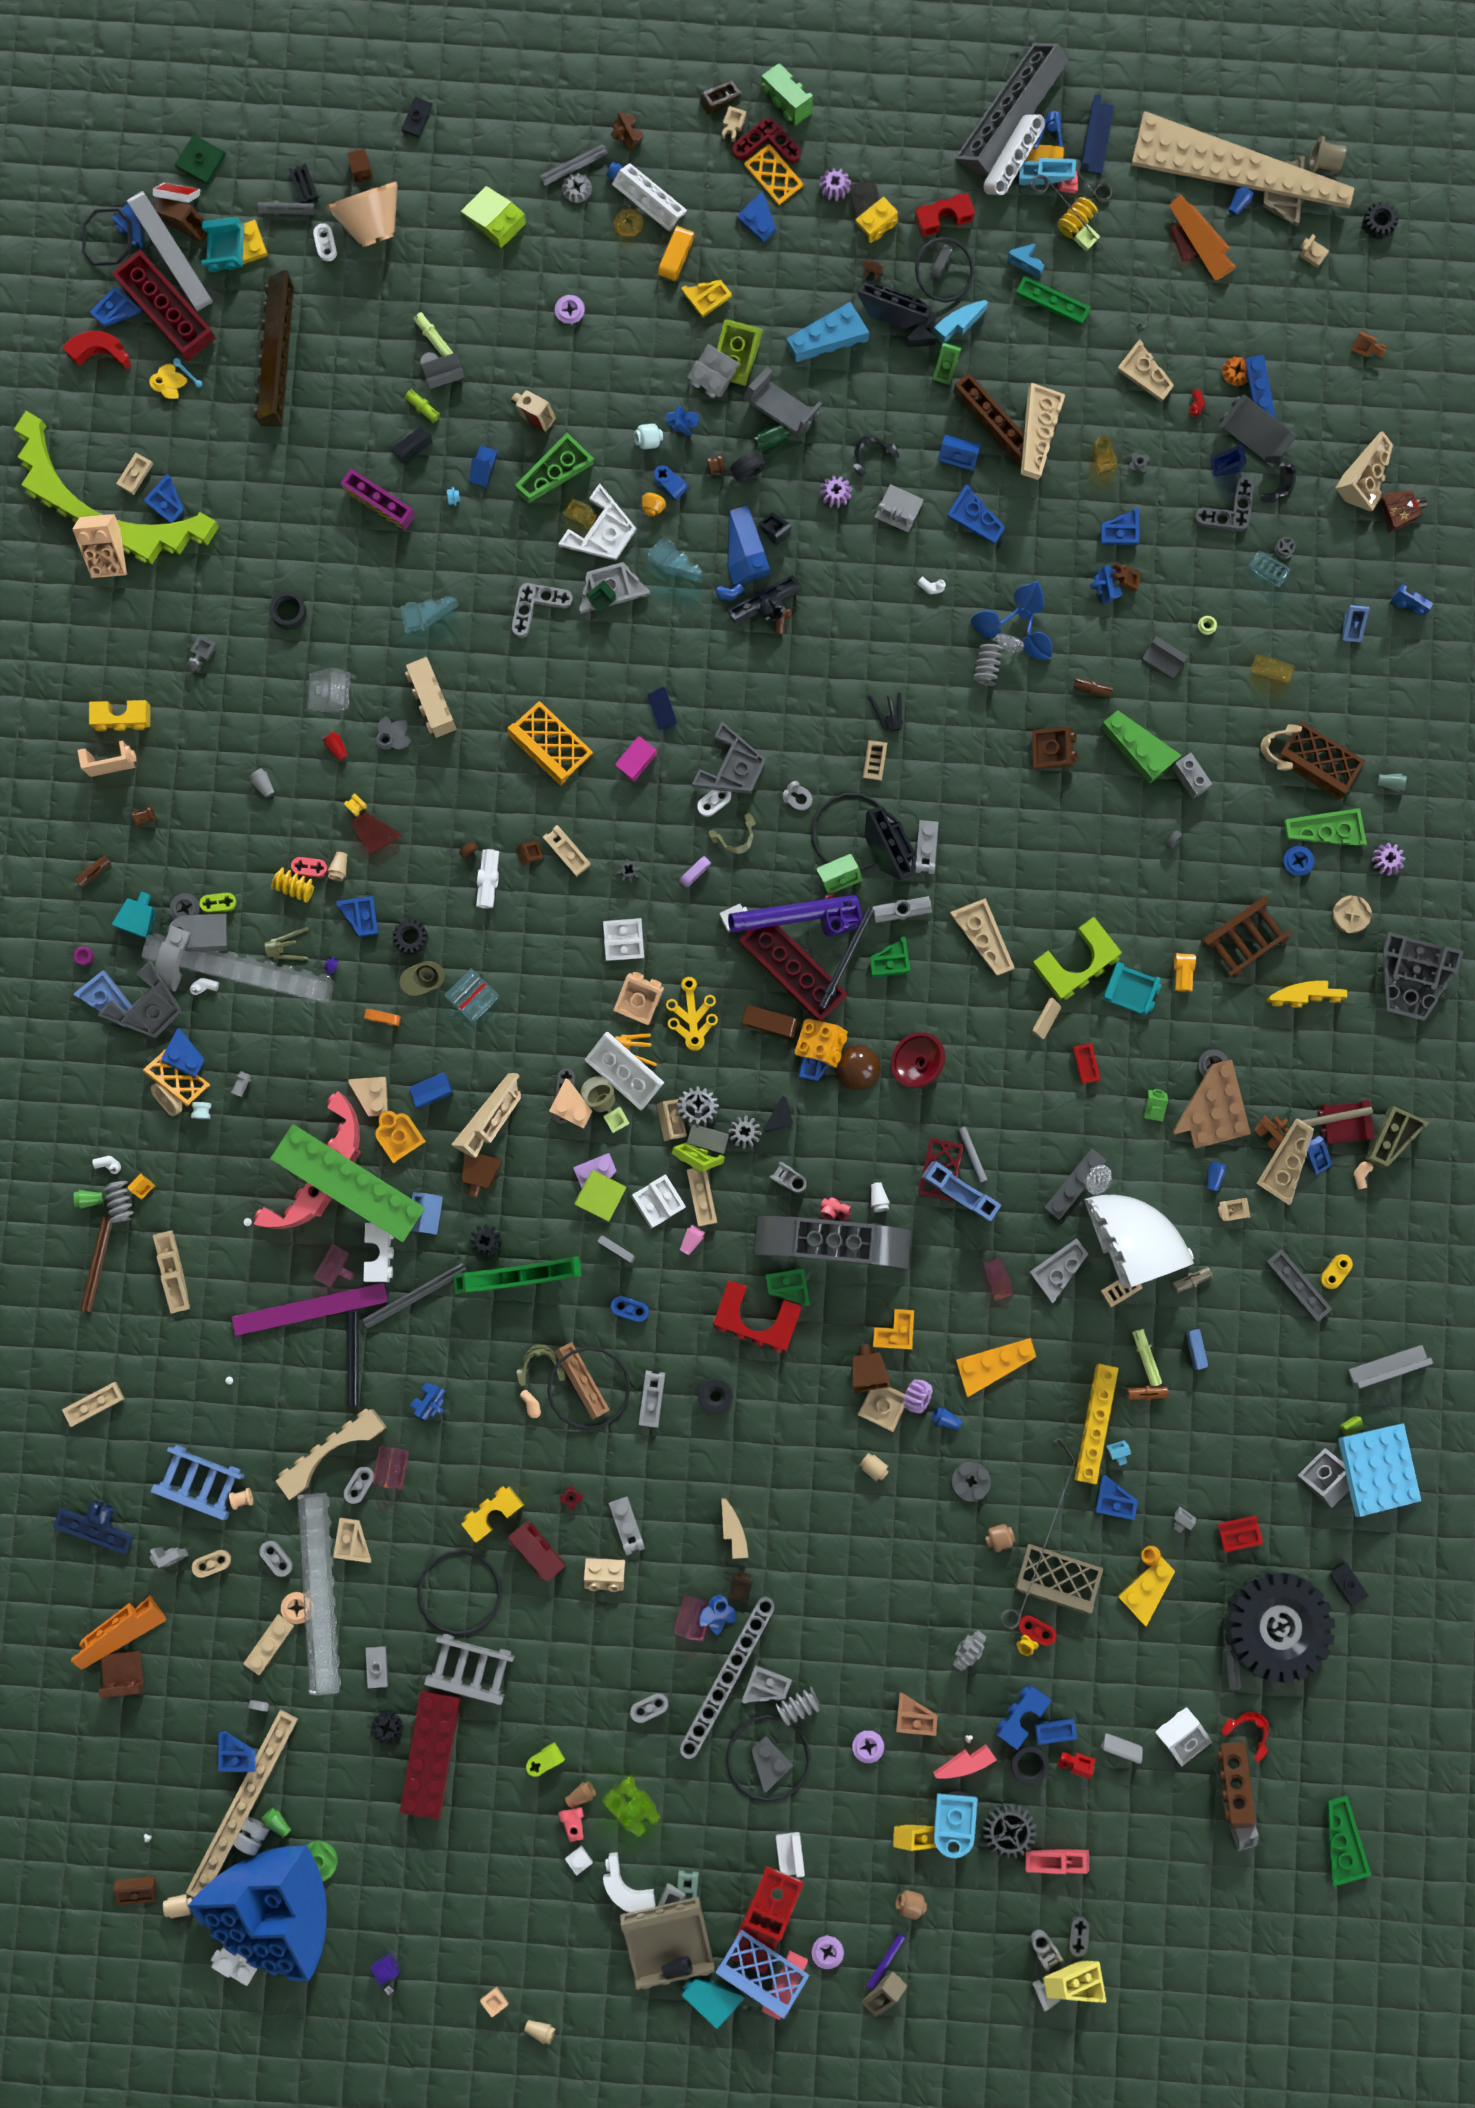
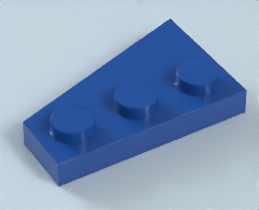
(974, 516)

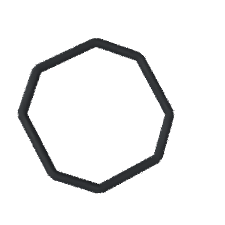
(128, 241)

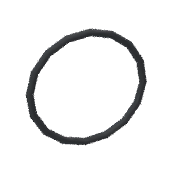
(970, 263)

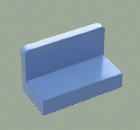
(429, 1219)

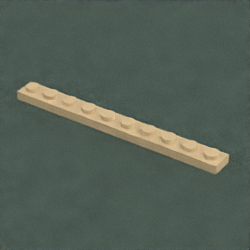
(243, 1802)

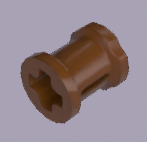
(144, 816)

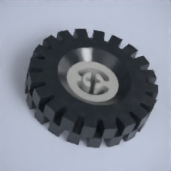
(1297, 1646)

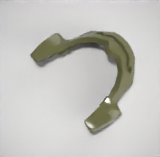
(742, 848)
(538, 1350)

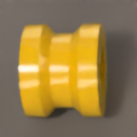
(355, 805)

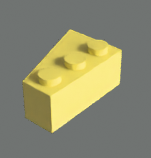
(1076, 1982)

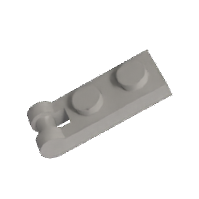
(926, 846)
(651, 1399)
(626, 1524)

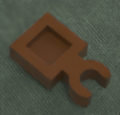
(1128, 577)

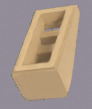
(883, 745)
(1107, 1297)

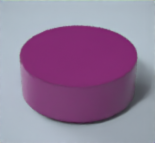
(83, 956)

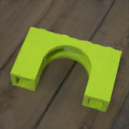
(1063, 982)

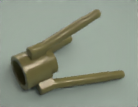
(275, 946)

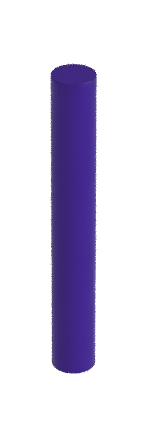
(886, 1961)

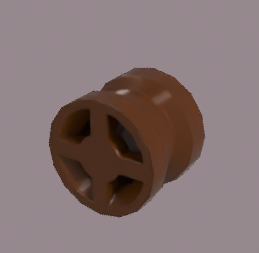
(716, 465)

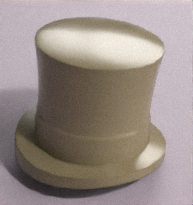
(1326, 156)

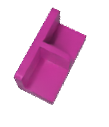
(636, 758)

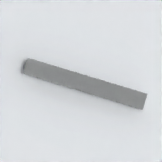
(972, 1154)

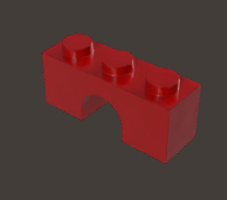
(957, 208)

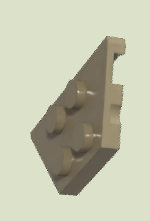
(1282, 205)

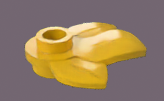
(170, 381)

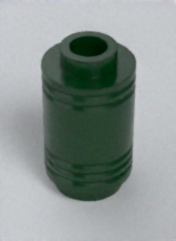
(771, 437)

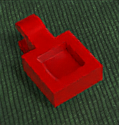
(1080, 1764)

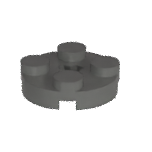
(980, 1475)

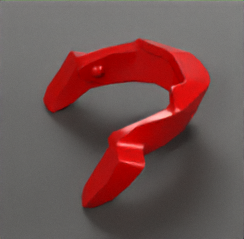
(1260, 1721)

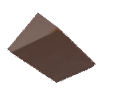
(135, 1890)

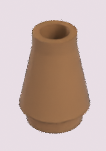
(582, 1794)

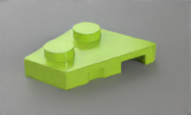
(696, 1157)

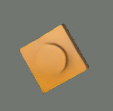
(141, 1186)

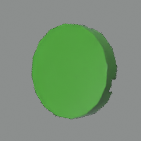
(325, 1858)

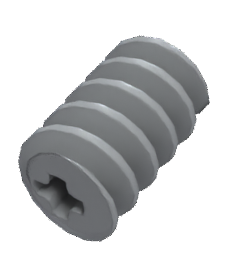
(986, 663)
(118, 1202)
(798, 1707)

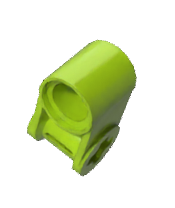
(548, 1759)

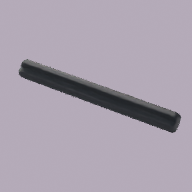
(353, 1358)

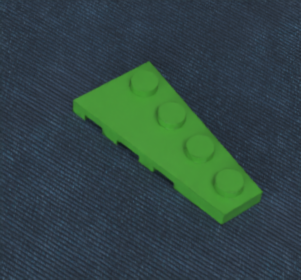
(1334, 827)

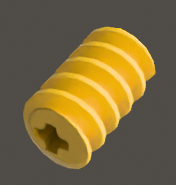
(1071, 223)
(292, 885)

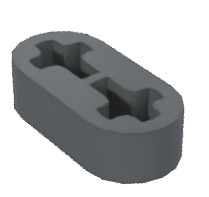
(941, 261)
(1073, 1935)

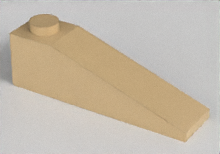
(1363, 479)

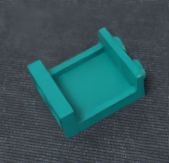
(224, 244)
(1131, 989)

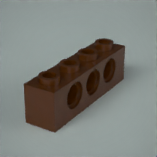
(1236, 1753)

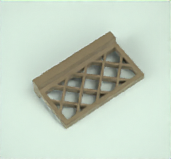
(1054, 1596)

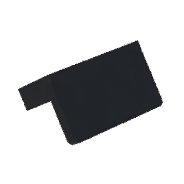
(412, 444)

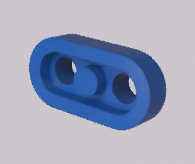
(630, 1309)

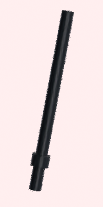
(830, 989)

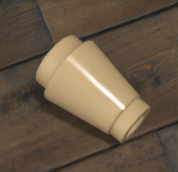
(337, 869)
(540, 2031)

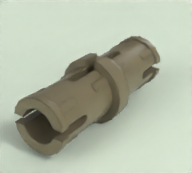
(1192, 1280)

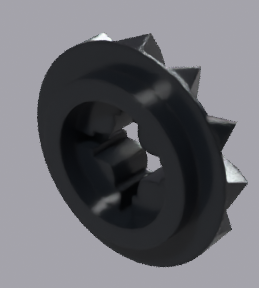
(395, 1723)

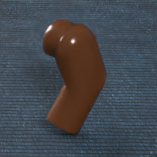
(780, 623)

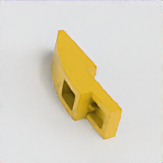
(1299, 993)

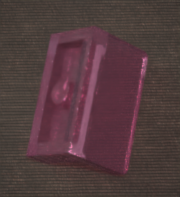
(391, 1467)
(688, 1618)

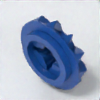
(1299, 852)

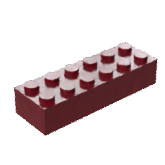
(163, 305)
(792, 969)
(430, 1754)

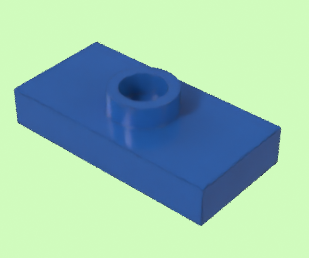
(1055, 1731)

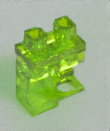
(633, 1812)

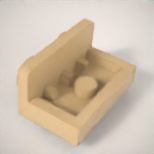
(604, 1574)

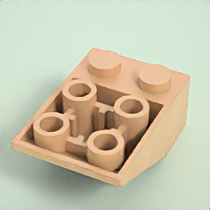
(101, 545)

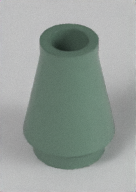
(1393, 781)

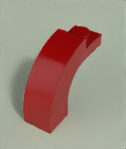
(95, 342)

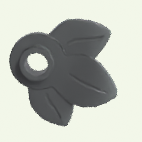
(394, 732)

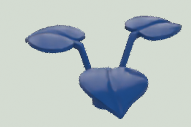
(1031, 601)

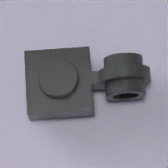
(202, 649)

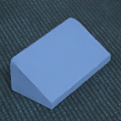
(1196, 1349)

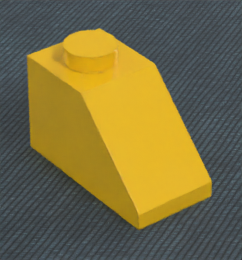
(914, 1837)

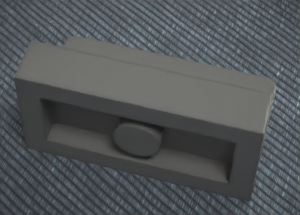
(443, 370)
(1164, 657)

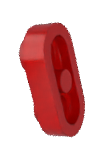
(1036, 1630)

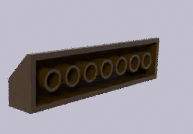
(275, 350)

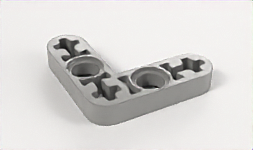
(535, 598)

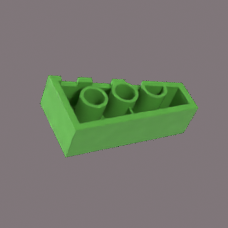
(554, 468)
(1140, 747)

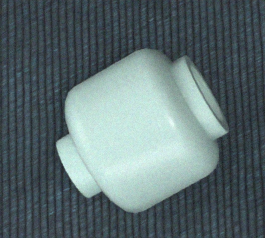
(648, 436)

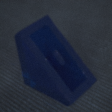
(1229, 461)

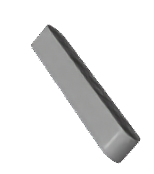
(169, 251)

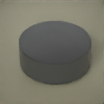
(1174, 839)

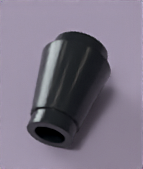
(678, 1967)

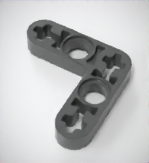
(1231, 516)

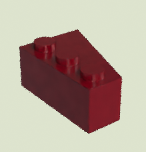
(536, 1551)

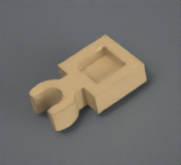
(733, 121)

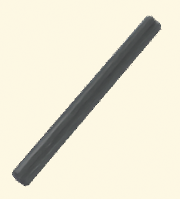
(413, 1296)

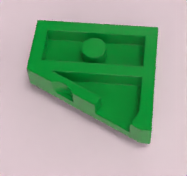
(789, 1286)

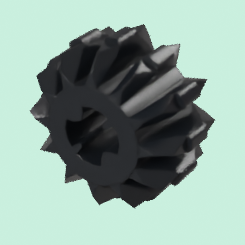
(478, 1238)

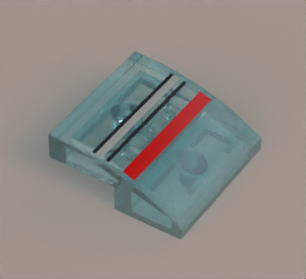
(472, 995)

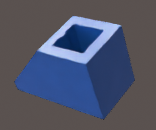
(138, 231)

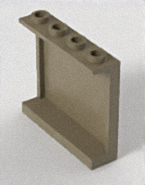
(663, 1934)

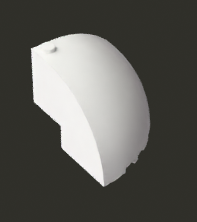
(1137, 1238)

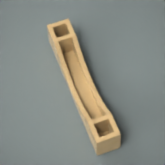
(298, 1478)

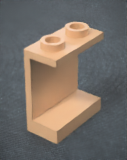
(101, 767)

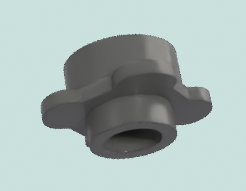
(1139, 467)

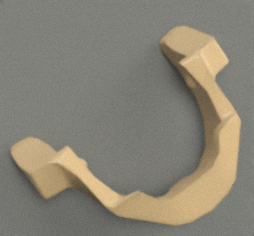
(1281, 765)

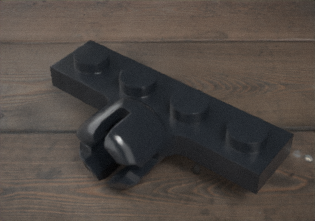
(766, 602)

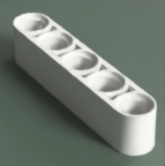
(1014, 154)

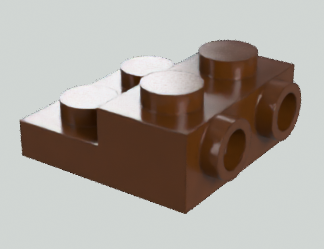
(1054, 748)

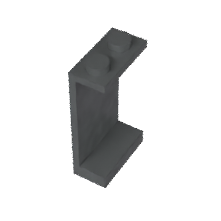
(780, 405)
(1257, 428)

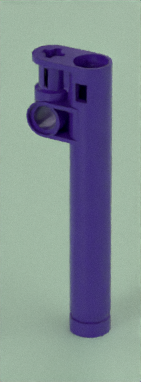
(826, 910)

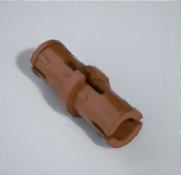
(1147, 1393)

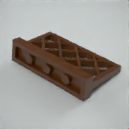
(1316, 774)

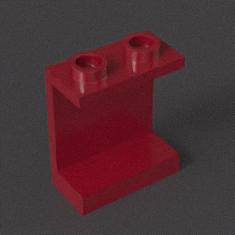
(1346, 1130)

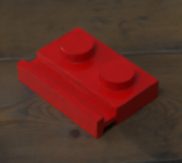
(1240, 1533)

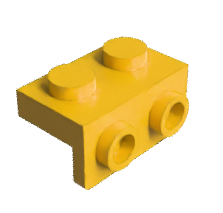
(878, 219)

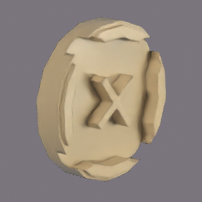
(1351, 914)

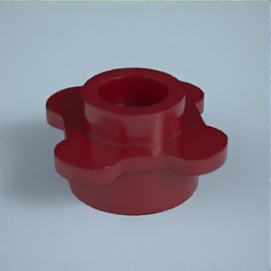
(576, 1497)

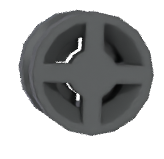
(1284, 544)

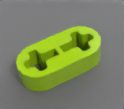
(216, 898)

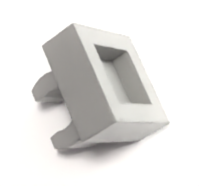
(1184, 1520)

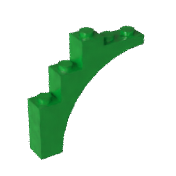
(517, 1276)

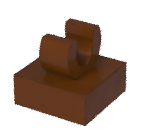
(873, 266)

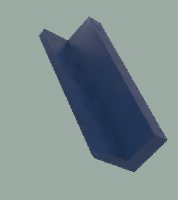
(1097, 136)

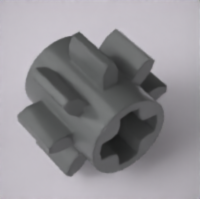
(630, 876)

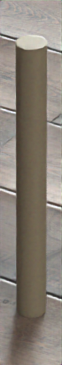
(1338, 1116)

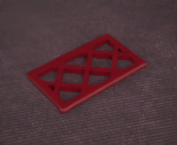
(956, 1163)

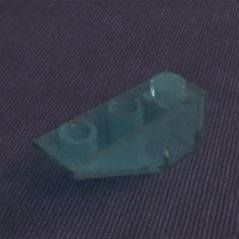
(669, 560)
(423, 615)

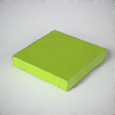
(600, 1195)

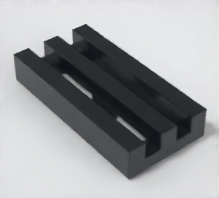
(298, 170)

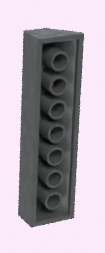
(1017, 98)

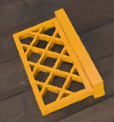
(535, 750)

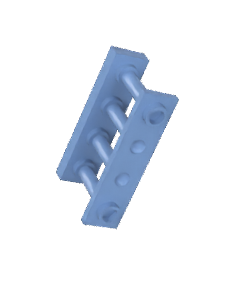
(200, 1502)

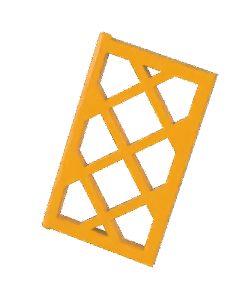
(777, 160)
(175, 1091)

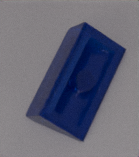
(662, 708)

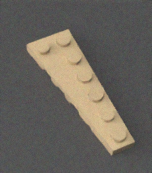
(1040, 421)

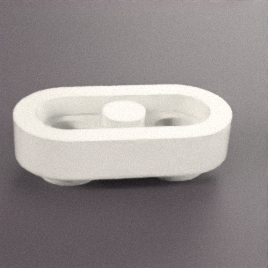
(326, 243)
(714, 801)

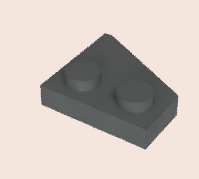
(769, 1762)

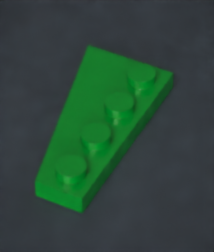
(1346, 1849)

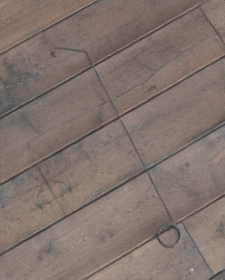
(1100, 185)
(1040, 192)
(1018, 1615)

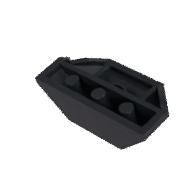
(893, 305)
(889, 844)

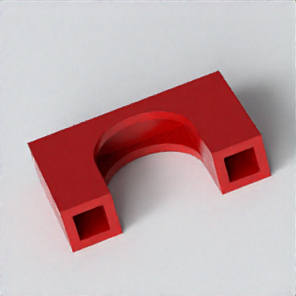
(729, 1319)

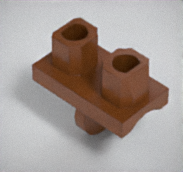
(1266, 1125)

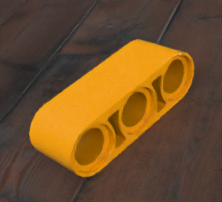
(676, 253)

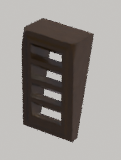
(712, 105)

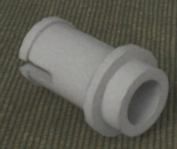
(241, 1083)

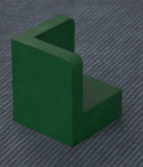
(601, 596)

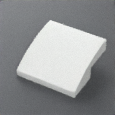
(623, 939)
(658, 1201)

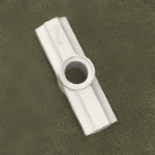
(487, 879)

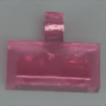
(333, 1266)

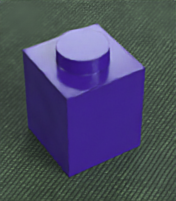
(385, 1969)

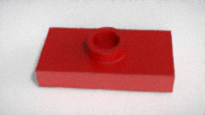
(1086, 1063)

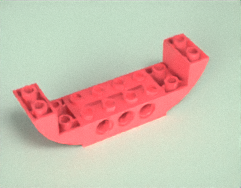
(306, 1204)

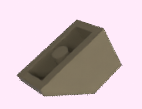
(884, 1994)

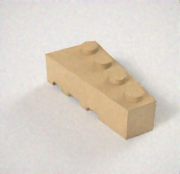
(431, 697)

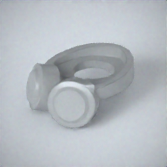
(788, 798)

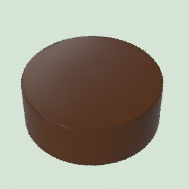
(468, 850)

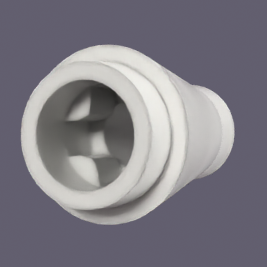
(879, 1199)

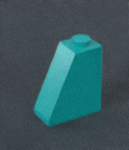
(711, 1999)

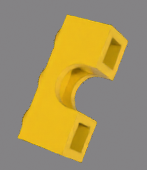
(136, 716)
(477, 1523)

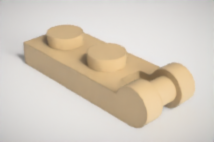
(567, 851)

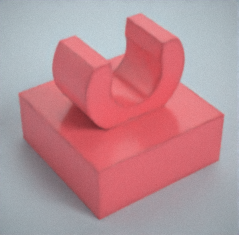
(1069, 186)

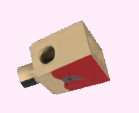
(534, 410)

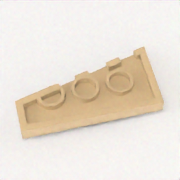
(983, 933)
(1286, 1164)

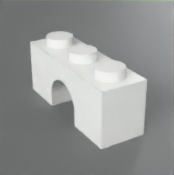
(380, 1268)

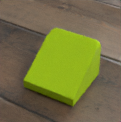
(1352, 1426)

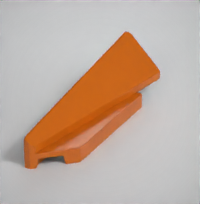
(1204, 238)
(118, 1631)

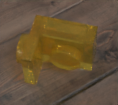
(580, 513)

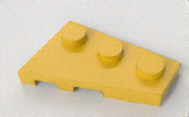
(1147, 1590)

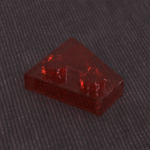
(374, 833)

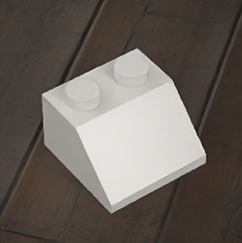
(1184, 1736)

